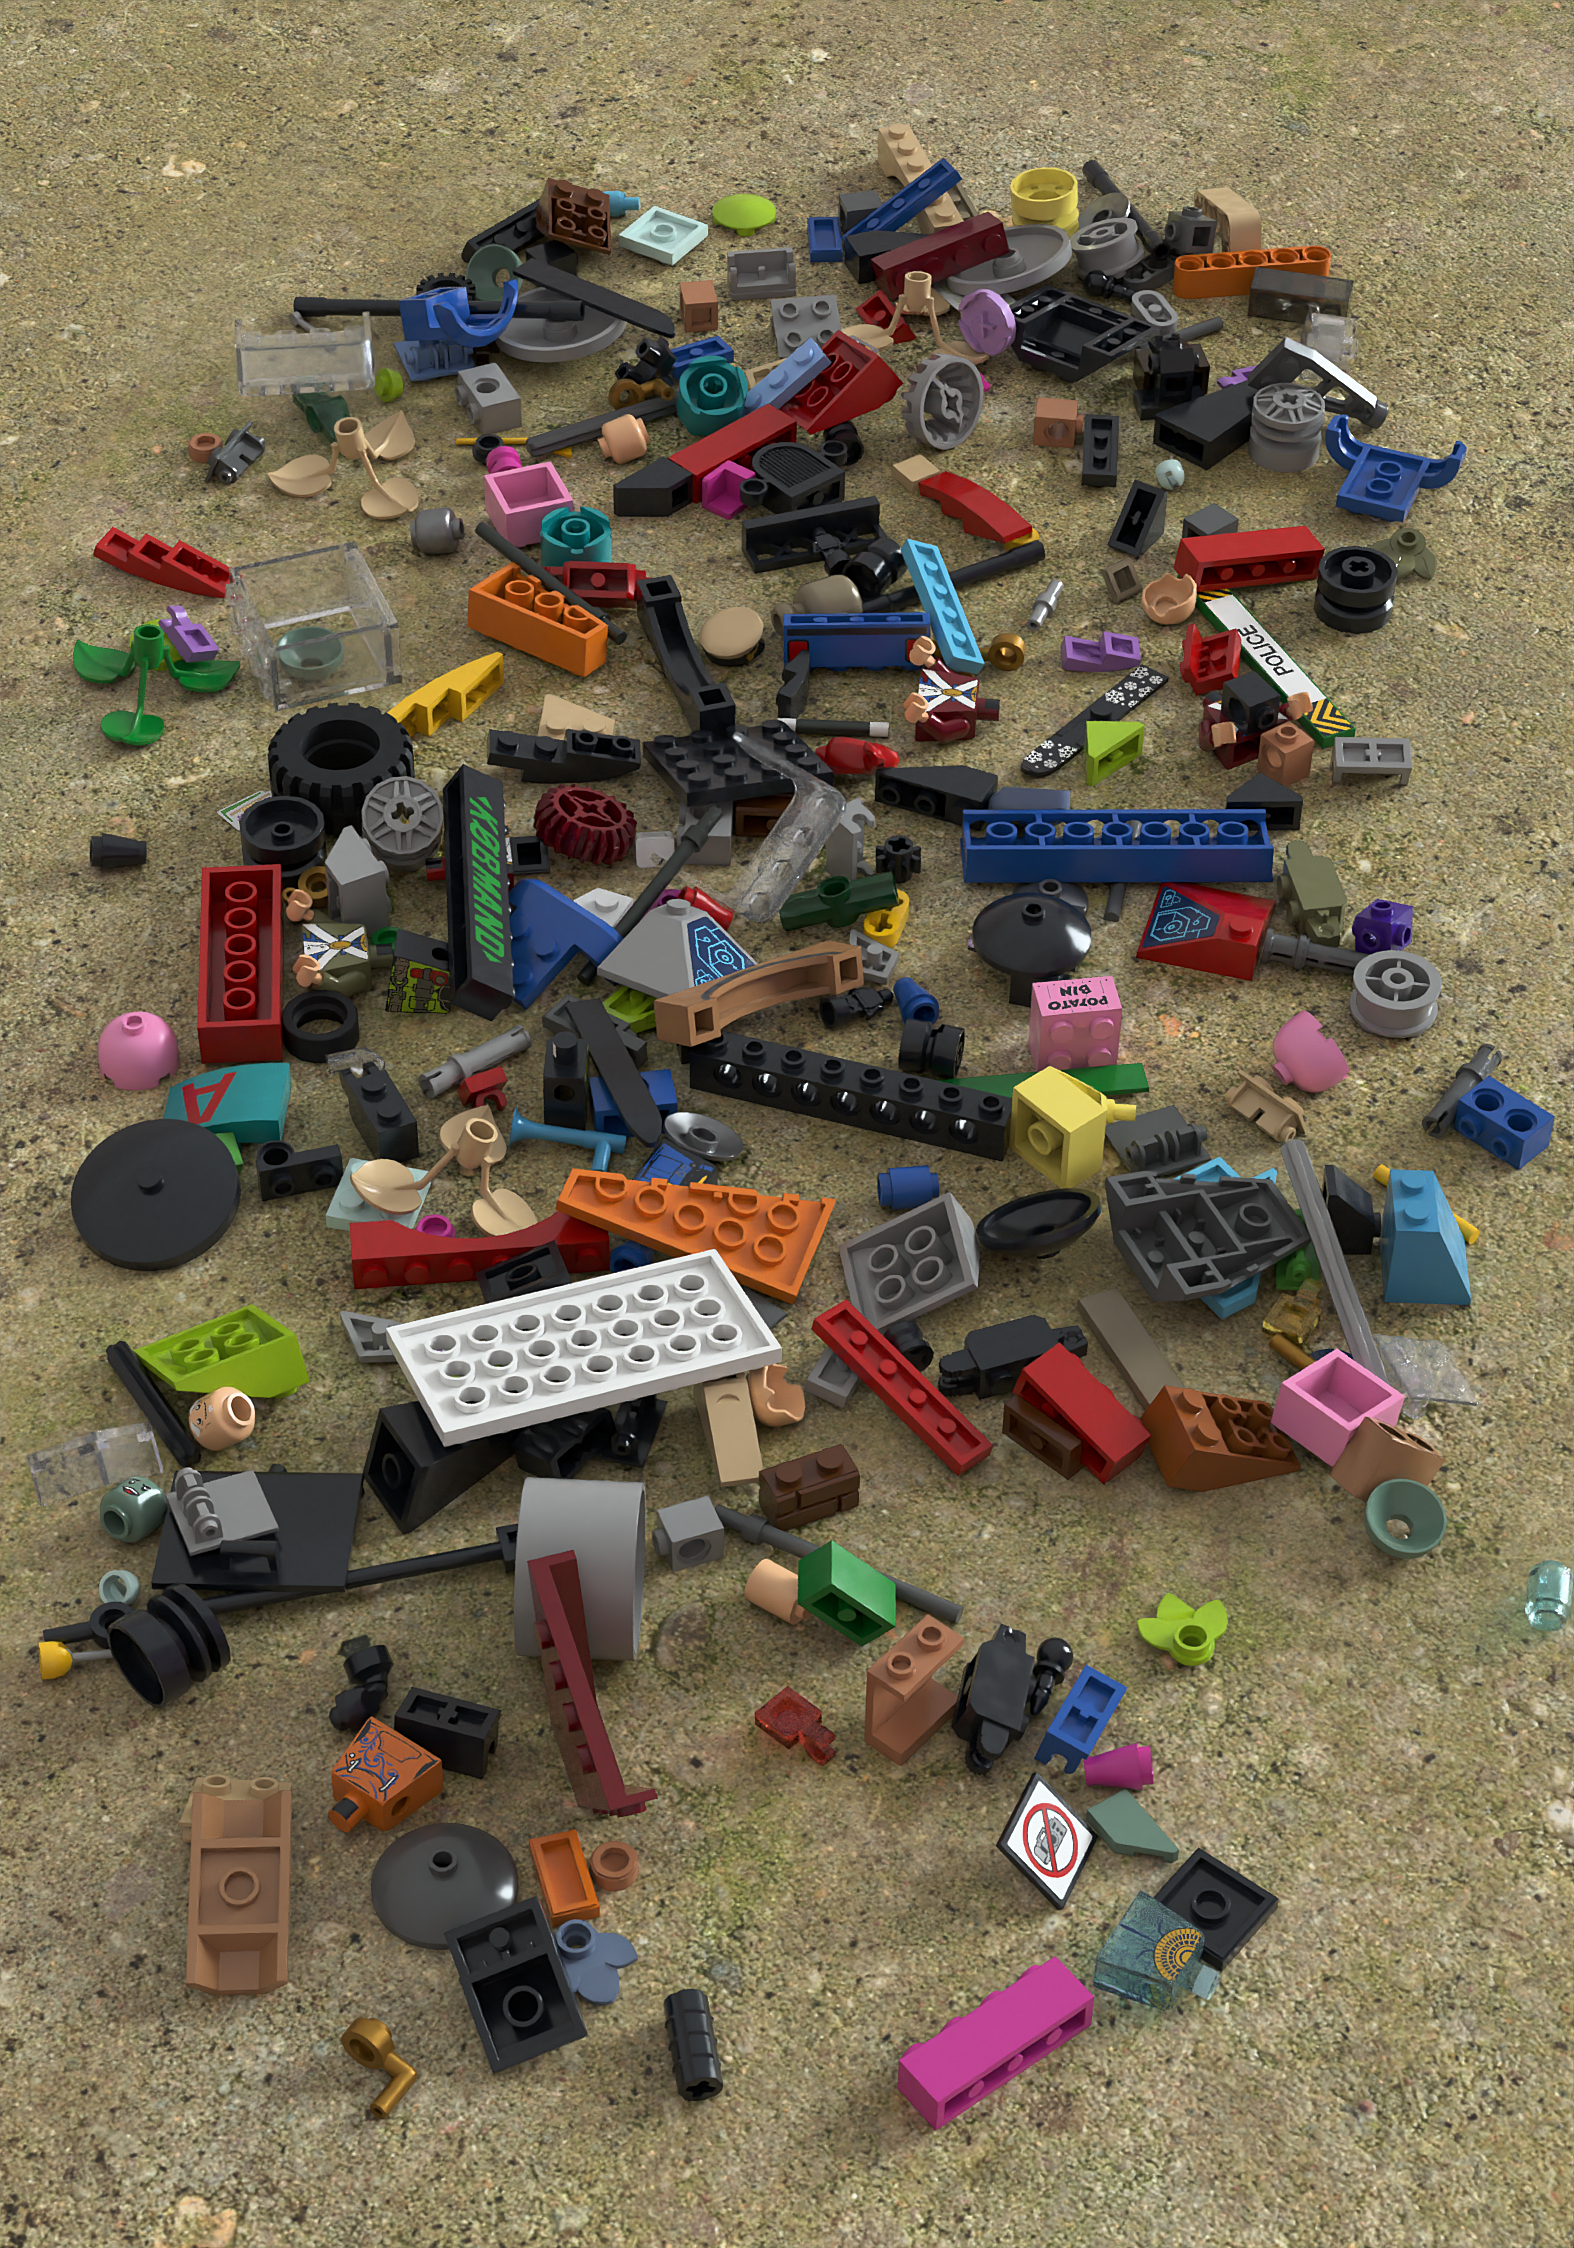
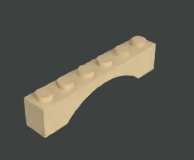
(904, 157)

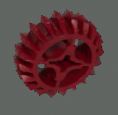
(585, 824)

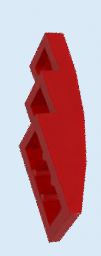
(978, 508)
(157, 562)

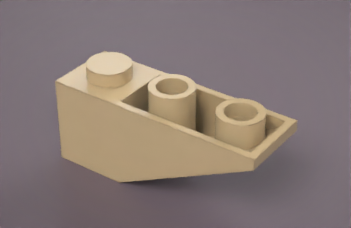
(729, 1429)

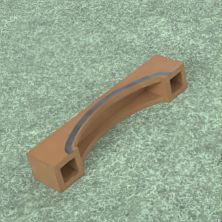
(703, 1010)

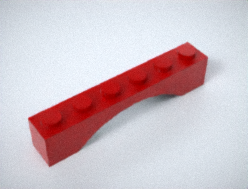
(400, 1256)

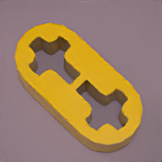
(893, 921)

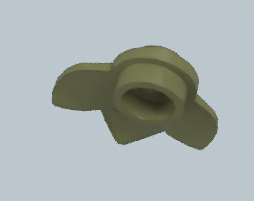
(1409, 556)

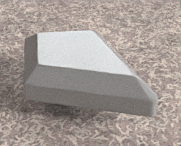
(877, 958)
(368, 1336)

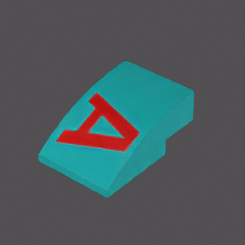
(235, 1099)

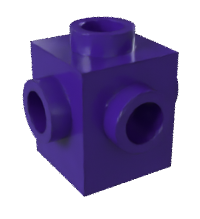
(1383, 927)

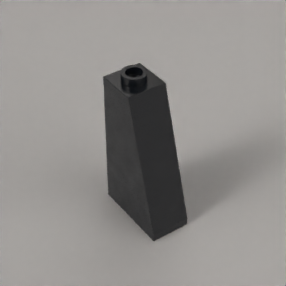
(1208, 426)

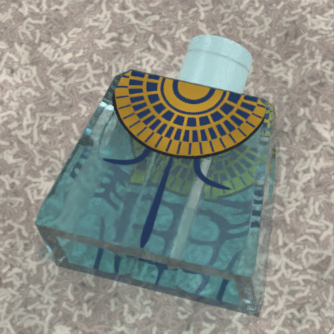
(1154, 1957)

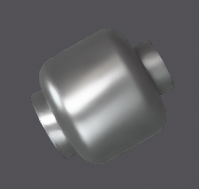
(436, 531)

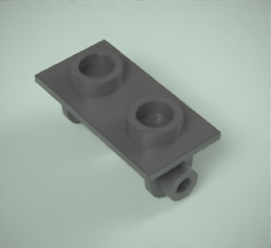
(239, 445)

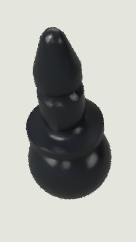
(1099, 284)
(1053, 1660)

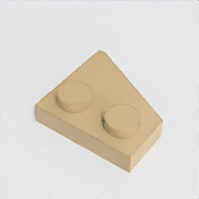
(563, 715)

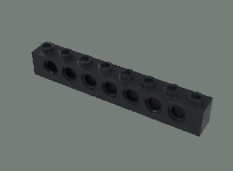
(853, 1094)

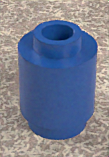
(907, 1187)

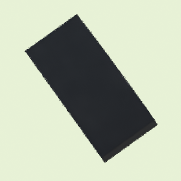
(794, 693)

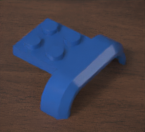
(1384, 479)
(548, 934)

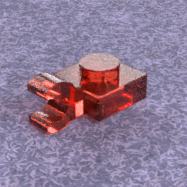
(793, 1720)

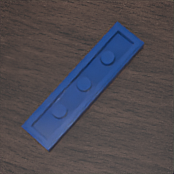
(910, 199)

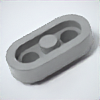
(1155, 309)

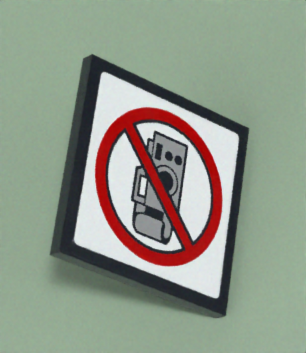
(1047, 1841)

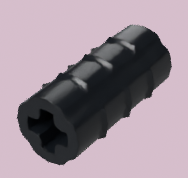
(693, 2045)

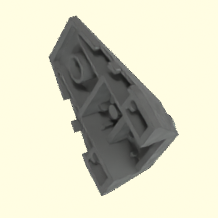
(1199, 1235)

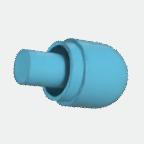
(620, 203)

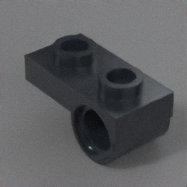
(290, 1173)

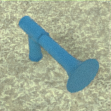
(601, 1142)

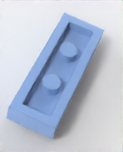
(788, 377)

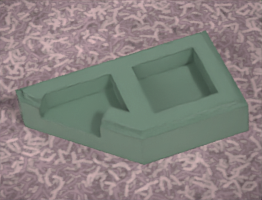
(1130, 1828)

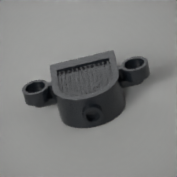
(796, 477)

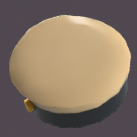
(732, 636)

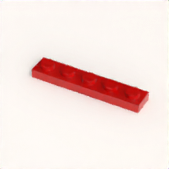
(902, 1387)

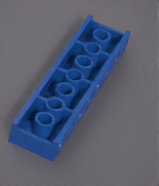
(1113, 855)

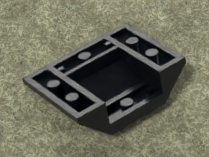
(1072, 333)

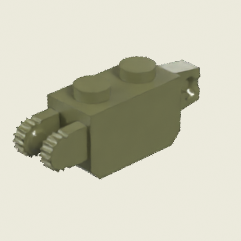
(1312, 895)

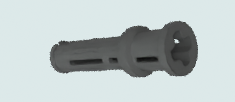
(1302, 953)

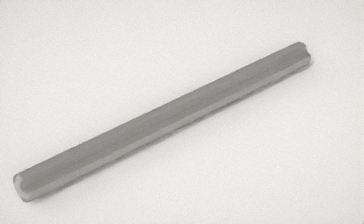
(1331, 1258)

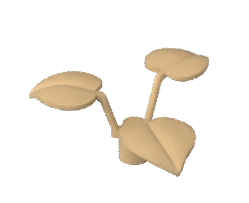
(917, 299)
(387, 440)
(475, 1143)

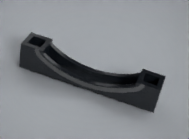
(666, 627)

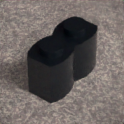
(564, 1444)

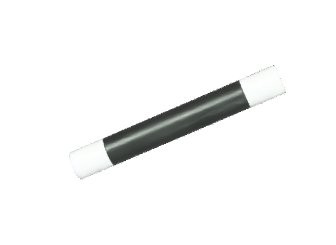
(837, 727)

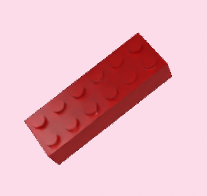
(241, 964)

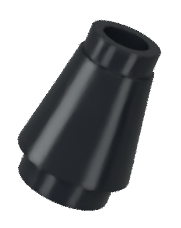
(115, 851)

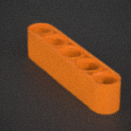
(1233, 272)

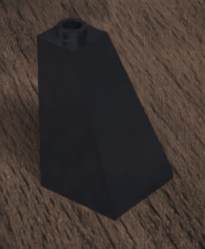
(416, 1472)

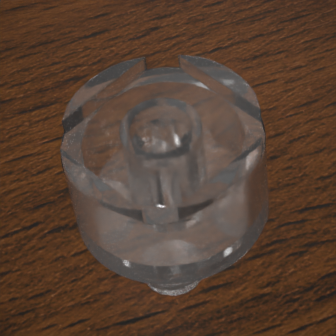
(1332, 339)

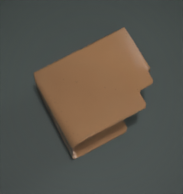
(1382, 1454)

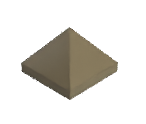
(1122, 580)

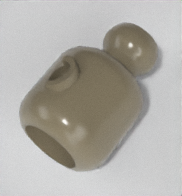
(820, 596)

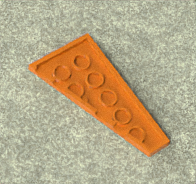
(758, 1236)

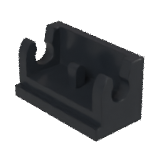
(450, 1729)

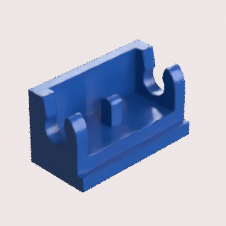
(1081, 1719)

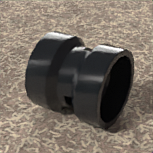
(848, 434)

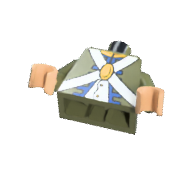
(334, 952)

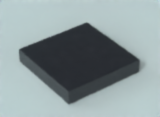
(1219, 1904)

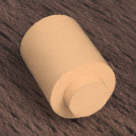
(775, 1591)

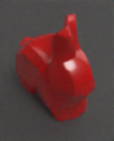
(856, 756)

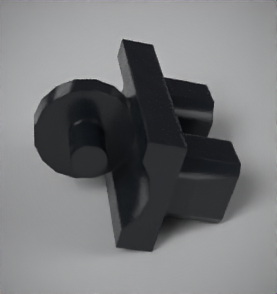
(654, 363)

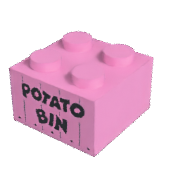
(1075, 1023)

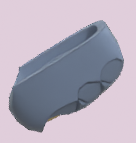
(1029, 799)

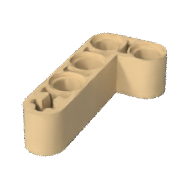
(1236, 219)

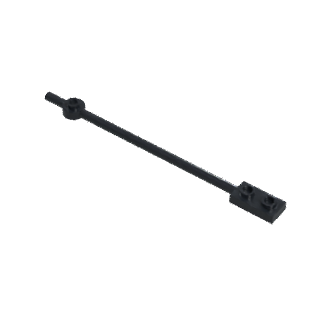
(502, 1550)

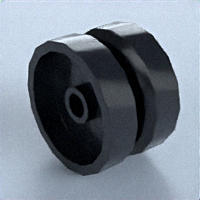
(1355, 589)
(284, 833)

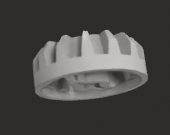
(952, 401)

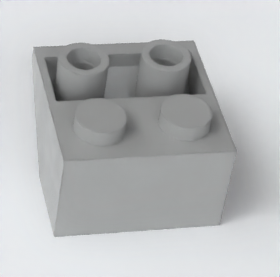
(357, 883)

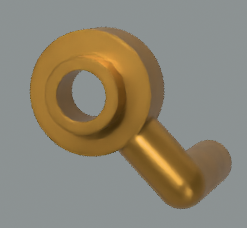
(638, 392)
(1000, 656)
(310, 881)
(372, 2046)

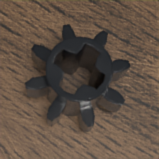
(899, 858)

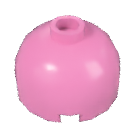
(137, 1051)
(1307, 1056)

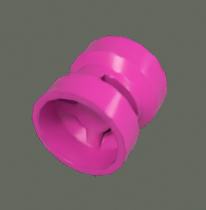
(502, 459)

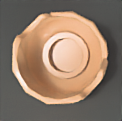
(1169, 599)
(774, 1399)

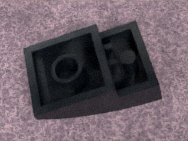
(516, 1984)

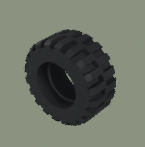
(337, 759)

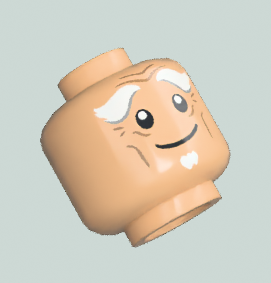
(222, 1418)

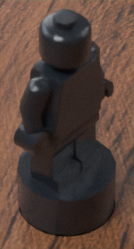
(830, 551)
(864, 1001)

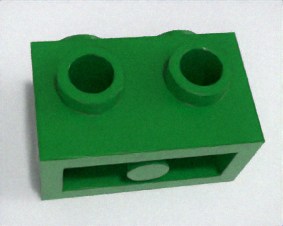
(846, 1593)

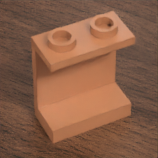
(902, 1697)

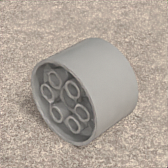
(608, 1534)

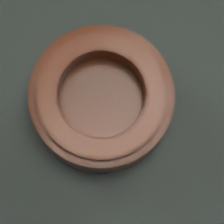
(203, 445)
(614, 1866)

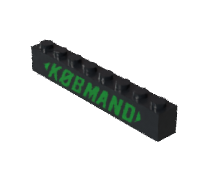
(477, 894)

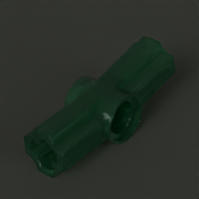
(322, 411)

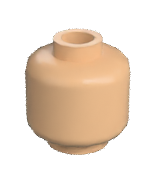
(624, 439)

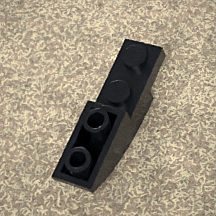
(576, 759)

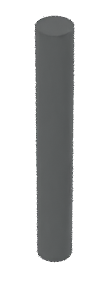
(1194, 331)

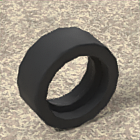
(319, 1006)

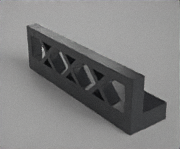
(793, 529)

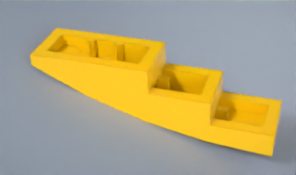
(450, 695)

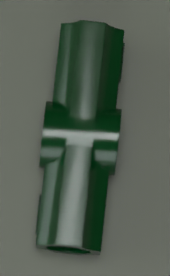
(839, 901)

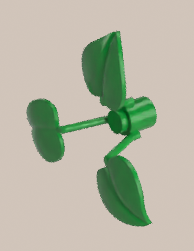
(148, 650)

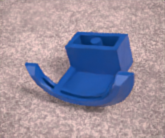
(446, 316)

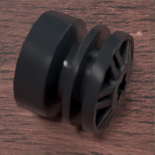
(168, 1645)

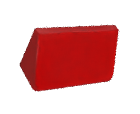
(879, 312)

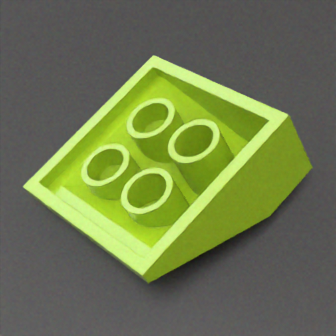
(233, 1350)

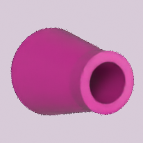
(1121, 1768)

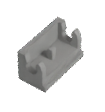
(761, 273)
(1371, 757)
(846, 842)

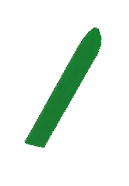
(1105, 1079)

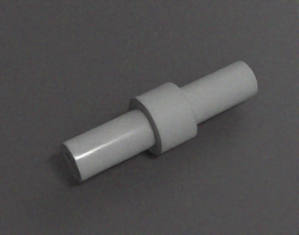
(1044, 605)

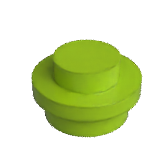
(388, 384)

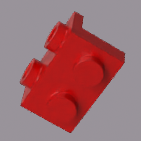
(1210, 659)

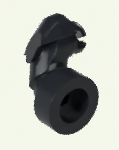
(370, 1671)

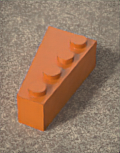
(537, 621)

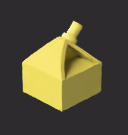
(1062, 1125)

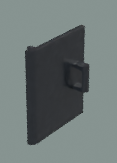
(306, 1554)

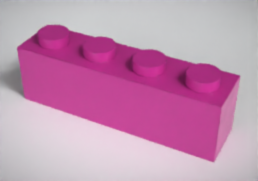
(994, 2042)

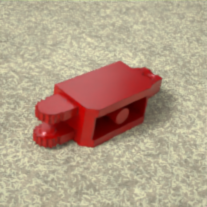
(601, 582)

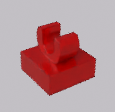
(484, 1086)

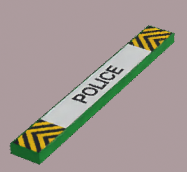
(1274, 664)

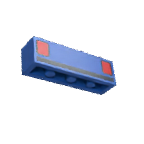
(855, 639)

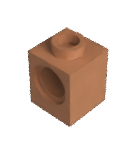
(698, 306)
(1049, 432)
(1285, 754)

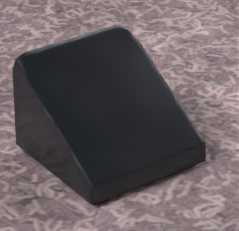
(529, 855)

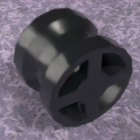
(909, 1342)

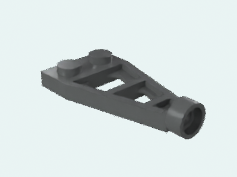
(1292, 358)

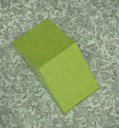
(1110, 747)

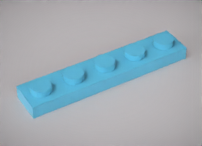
(945, 610)

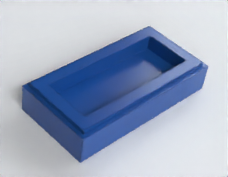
(824, 239)

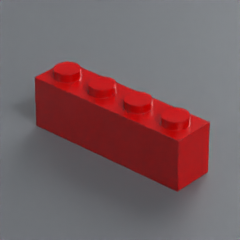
(735, 443)
(1249, 558)

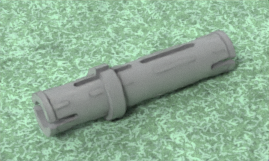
(474, 1061)

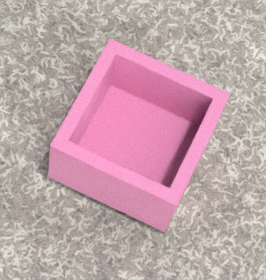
(522, 498)
(1328, 1403)

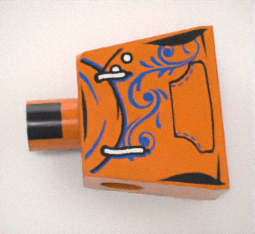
(382, 1779)

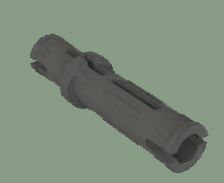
(1467, 1078)

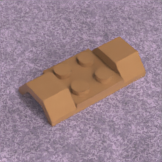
(239, 1894)

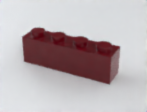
(942, 253)

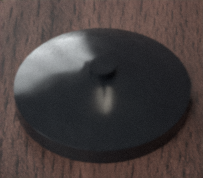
(155, 1194)

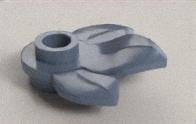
(595, 1964)

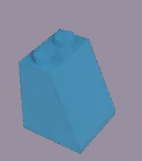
(1421, 1243)

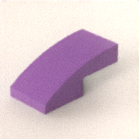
(1109, 654)

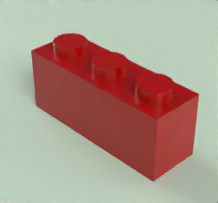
(1086, 1408)

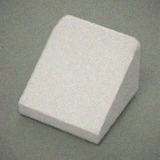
(653, 842)

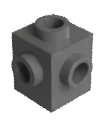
(1190, 231)

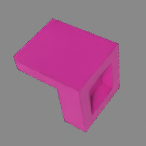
(722, 489)

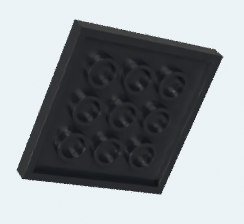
(717, 770)

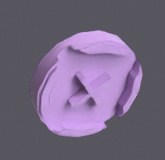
(987, 322)

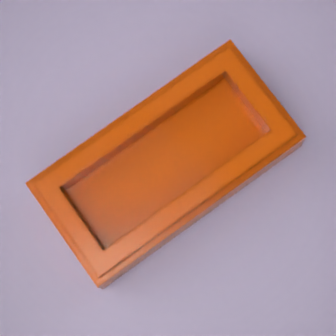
(564, 1877)

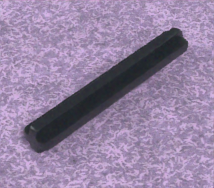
(153, 1404)

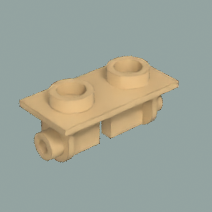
(1258, 1096)

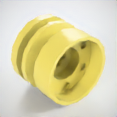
(1045, 198)

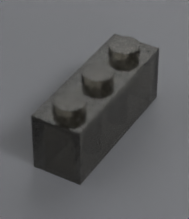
(1295, 295)

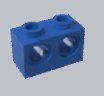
(1503, 1122)

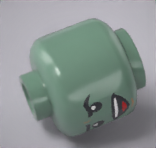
(133, 1509)

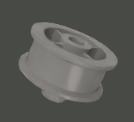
(1107, 247)
(1395, 994)

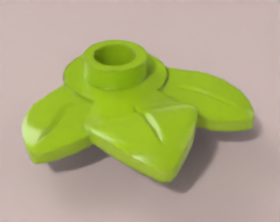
(1181, 1627)

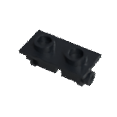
(635, 1431)

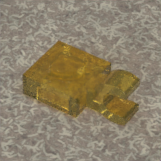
(1296, 1315)

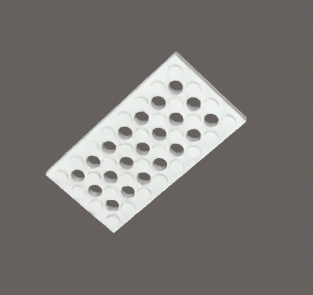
(580, 1389)

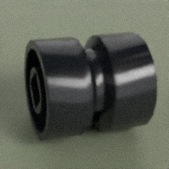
(876, 567)
(931, 1048)

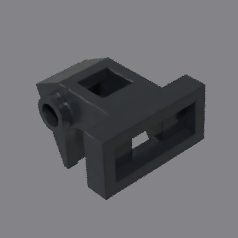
(1169, 359)

